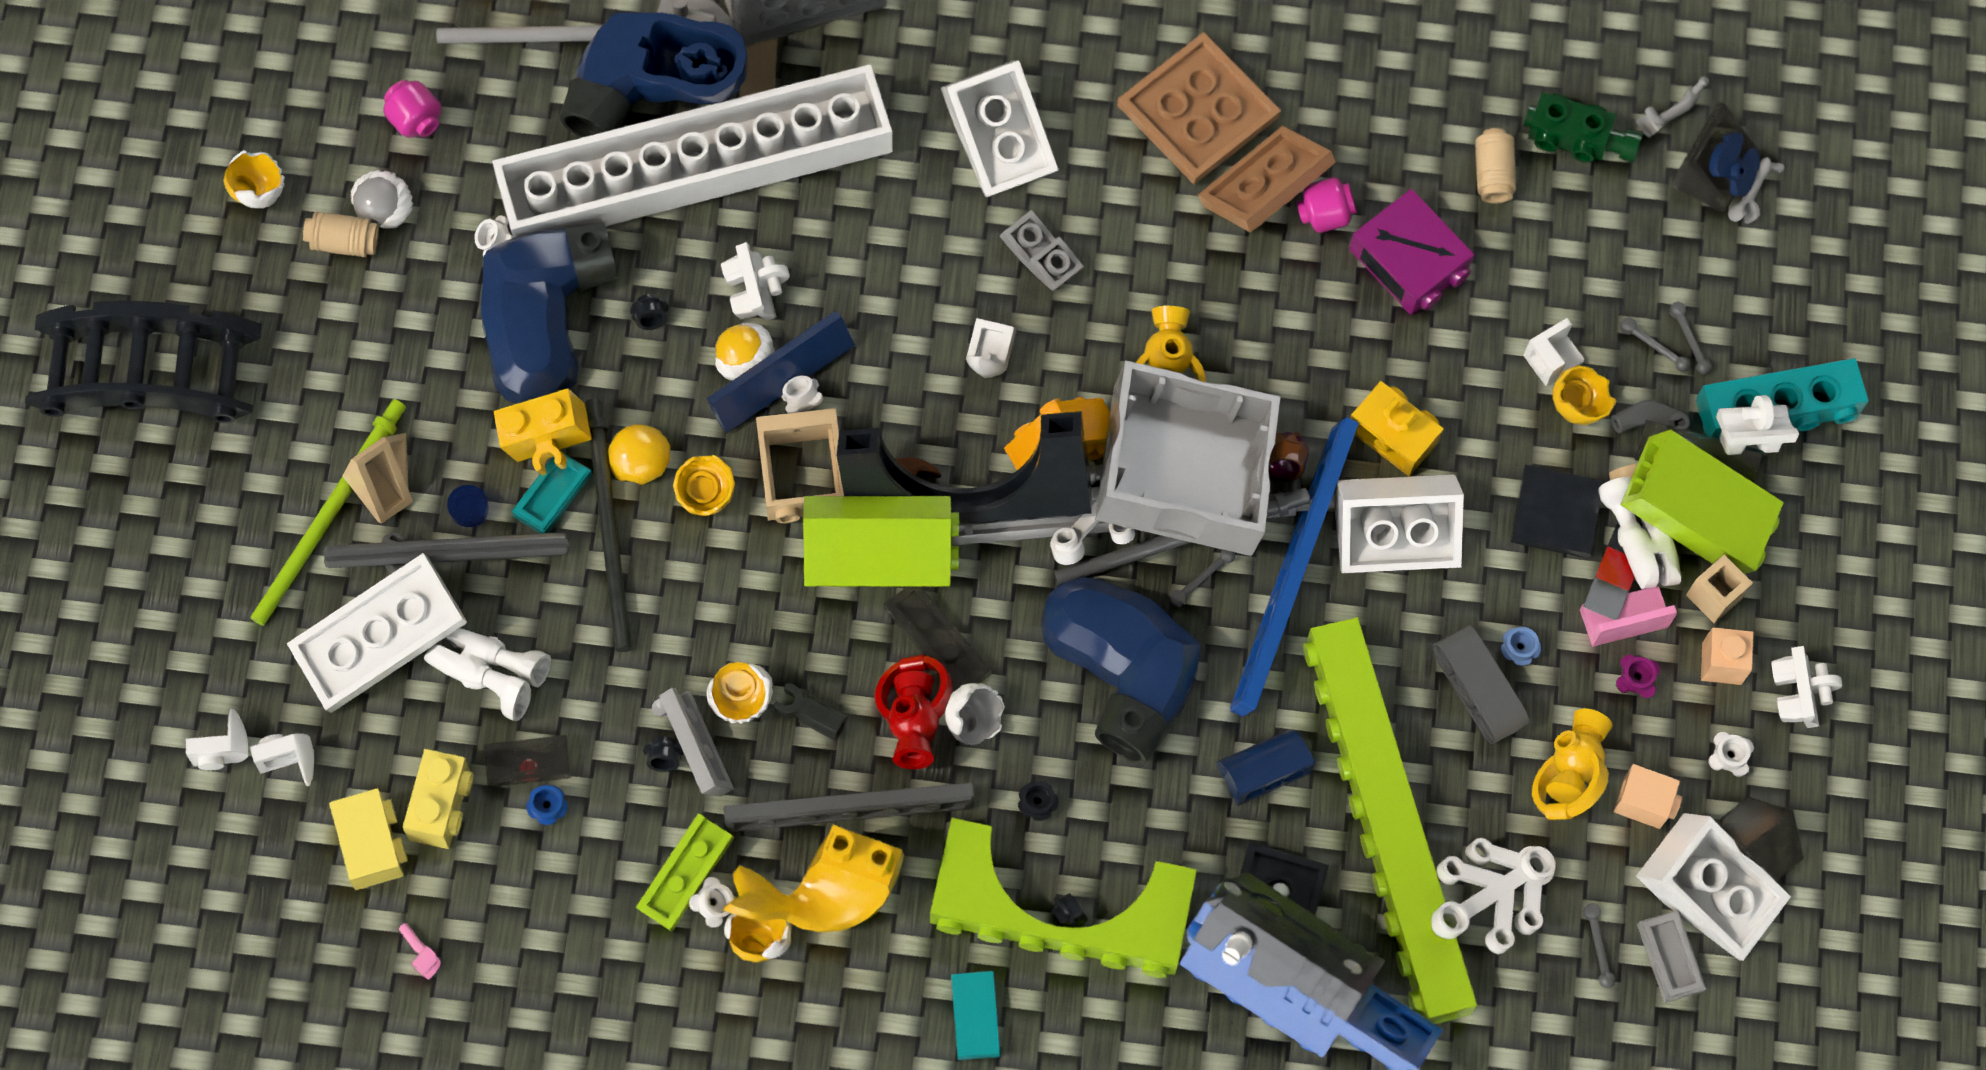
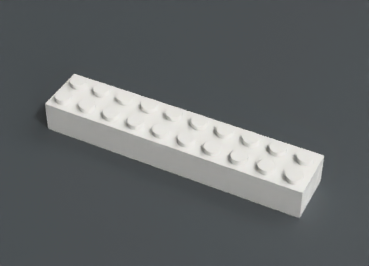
(696, 154)

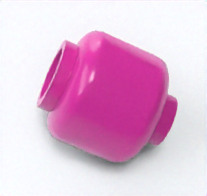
(412, 109)
(1327, 205)

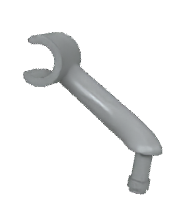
(1654, 122)
(1748, 207)

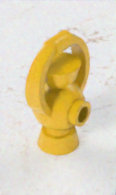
(1169, 347)
(1575, 761)

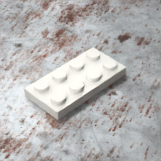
(376, 633)

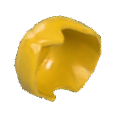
(1582, 396)
(638, 454)
(704, 485)

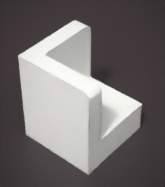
(1553, 352)

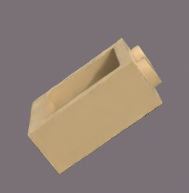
(792, 429)

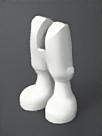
(1647, 549)
(473, 668)

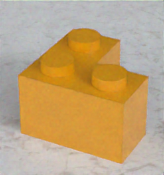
(1095, 422)

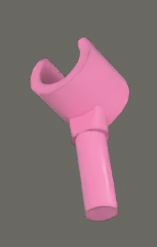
(426, 962)

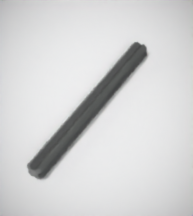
(446, 550)

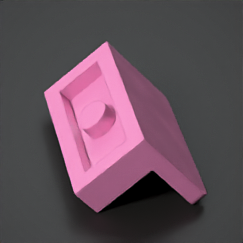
(1641, 613)

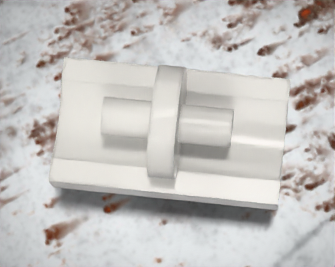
(761, 281)
(1759, 425)
(1797, 670)

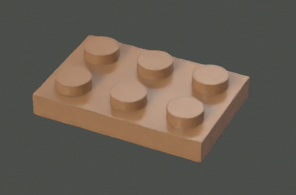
(1266, 179)

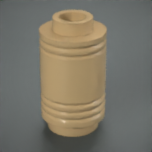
(1495, 166)
(341, 234)

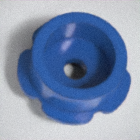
(544, 794)

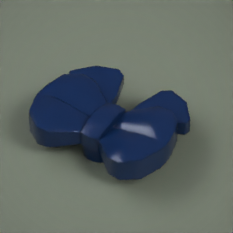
(1726, 163)

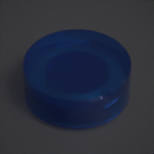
(467, 506)

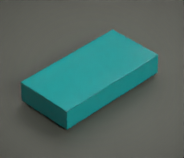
(551, 495)
(975, 1015)

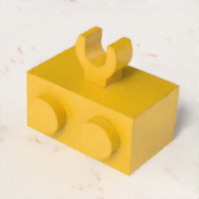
(1396, 427)
(543, 428)

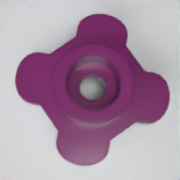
(1646, 668)

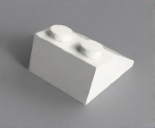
(1000, 128)
(1713, 884)

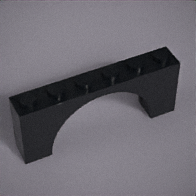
(1047, 485)

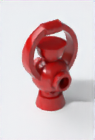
(912, 715)

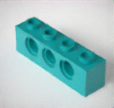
(1835, 380)

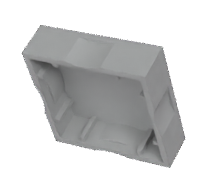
(1188, 459)

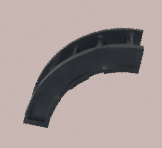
(142, 319)

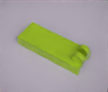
(685, 872)

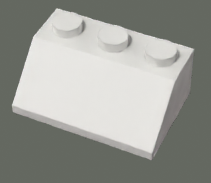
(1399, 523)

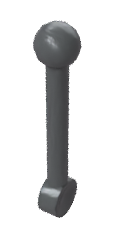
(1678, 311)
(1629, 326)
(1178, 597)
(1591, 913)

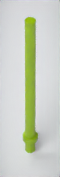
(382, 428)

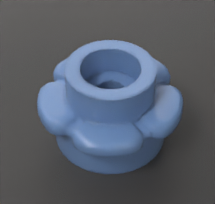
(1524, 636)

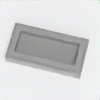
(1671, 956)

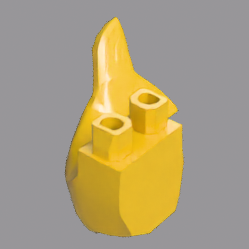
(840, 889)

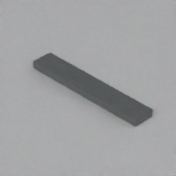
(848, 807)

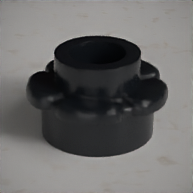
(649, 312)
(663, 754)
(1037, 790)
(1068, 912)

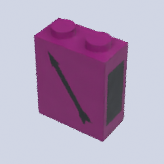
(1412, 253)

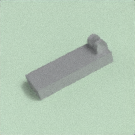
(694, 741)

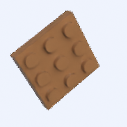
(1198, 108)

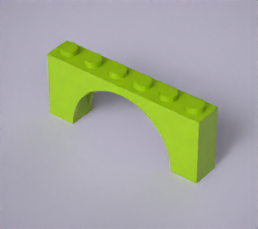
(1142, 936)

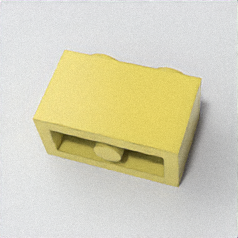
(367, 838)

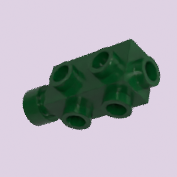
(1578, 129)

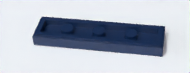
(766, 379)

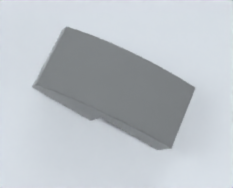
(1040, 252)

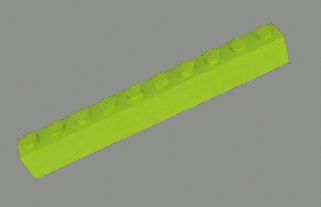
(1389, 820)

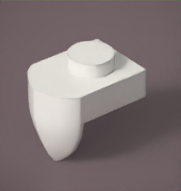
(990, 348)
(215, 751)
(280, 751)

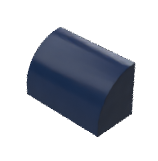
(1266, 766)

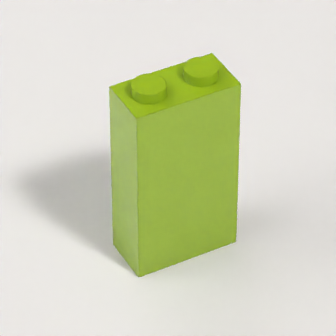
(1702, 502)
(879, 540)

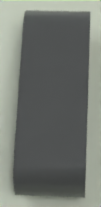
(1480, 684)

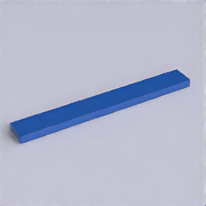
(1293, 568)

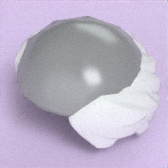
(382, 199)
(974, 713)

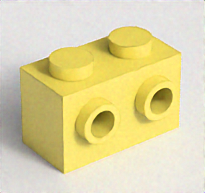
(437, 799)

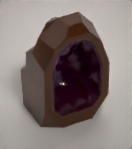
(1288, 457)

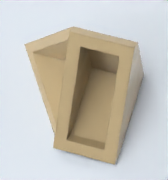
(381, 477)

